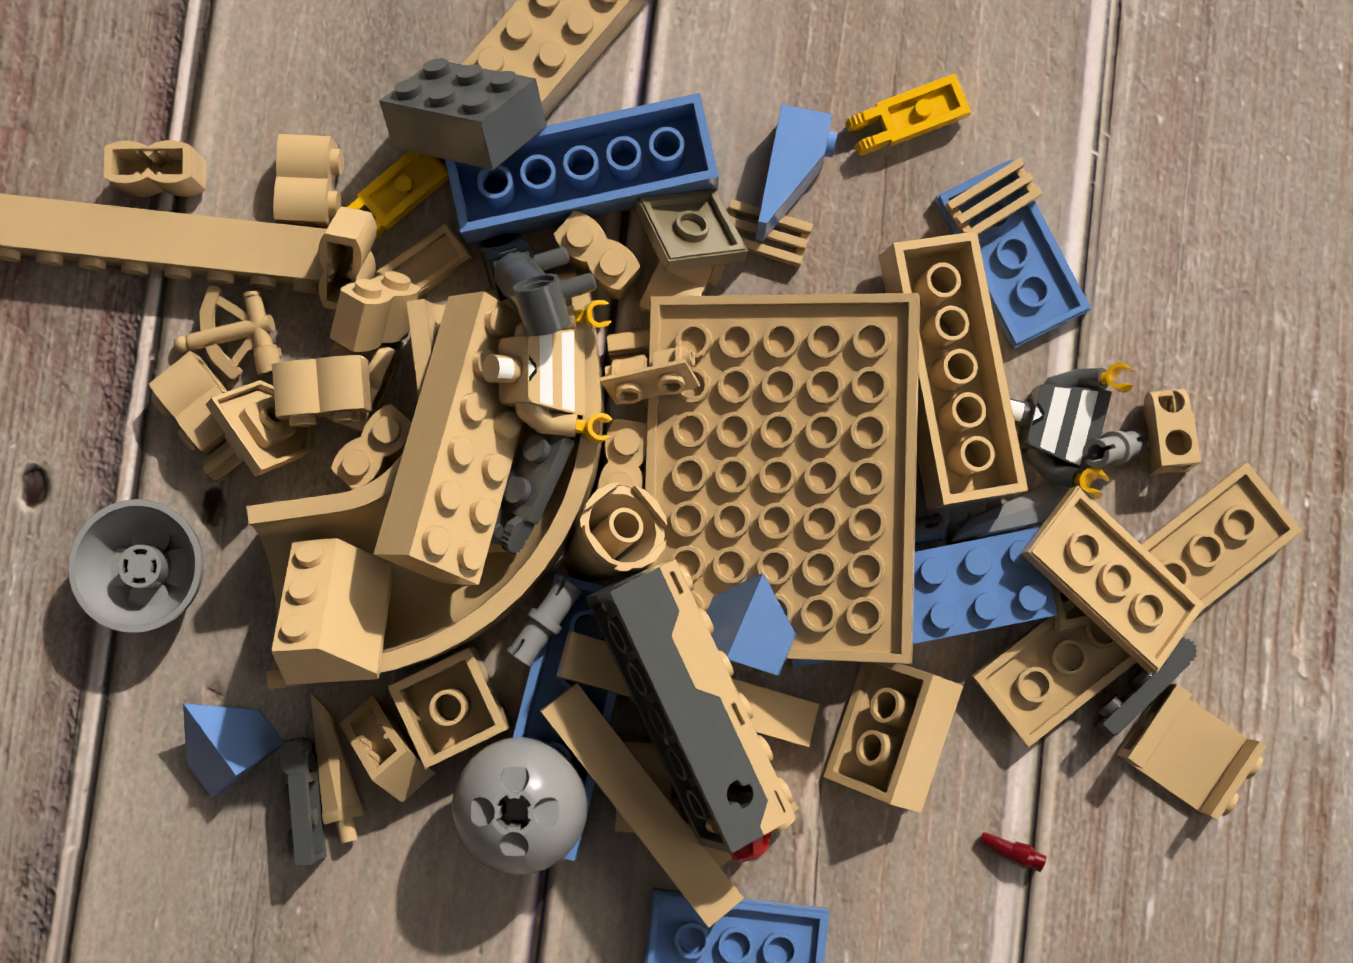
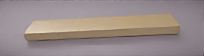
(774, 713)
(642, 804)

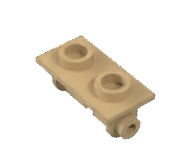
(633, 381)

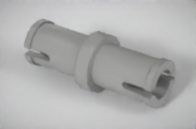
(1114, 448)
(544, 621)

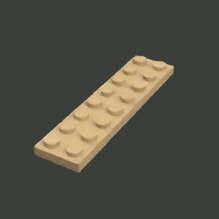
(1203, 546)

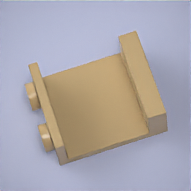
(1192, 753)

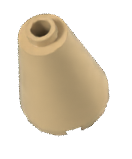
(616, 533)

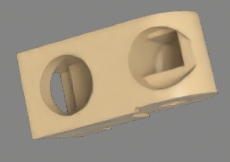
(1171, 432)

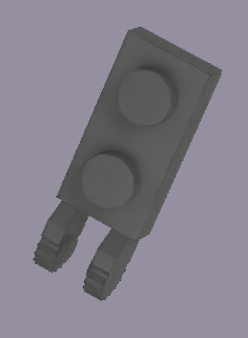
(530, 488)
(1147, 686)
(303, 801)

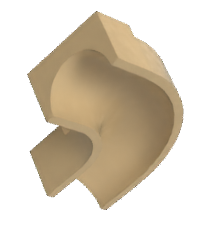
(424, 614)

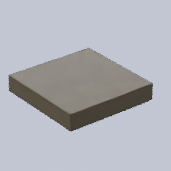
(690, 230)

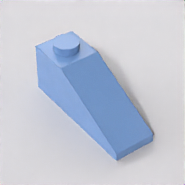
(795, 162)

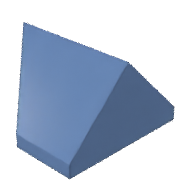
(752, 625)
(226, 743)

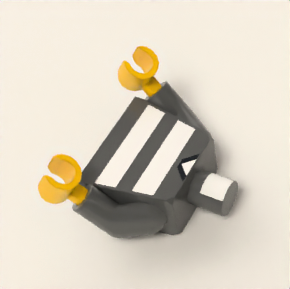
(1062, 419)

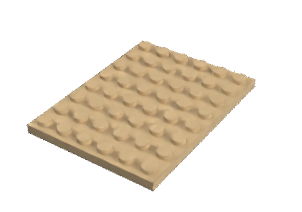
(795, 460)

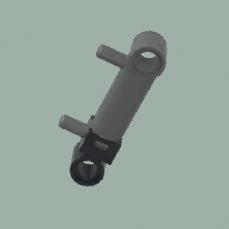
(521, 280)

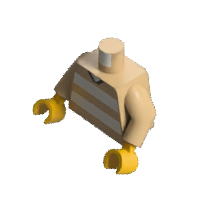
(547, 377)

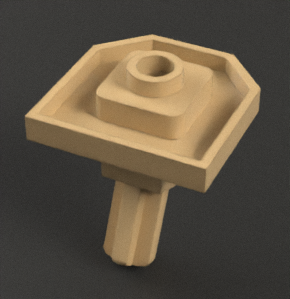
(253, 432)

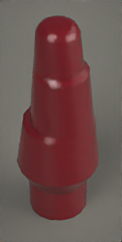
(1017, 852)

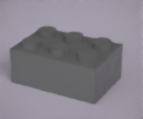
(463, 113)

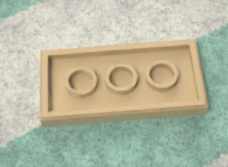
(1113, 579)

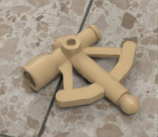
(254, 327)

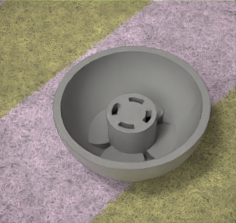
(119, 551)
(538, 787)

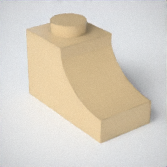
(385, 750)

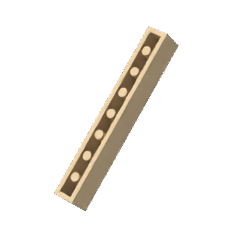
(161, 242)

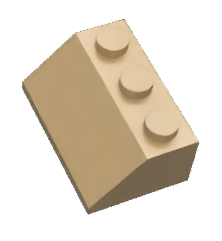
(332, 613)
(893, 733)

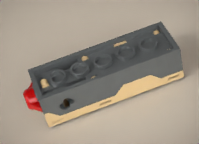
(693, 709)

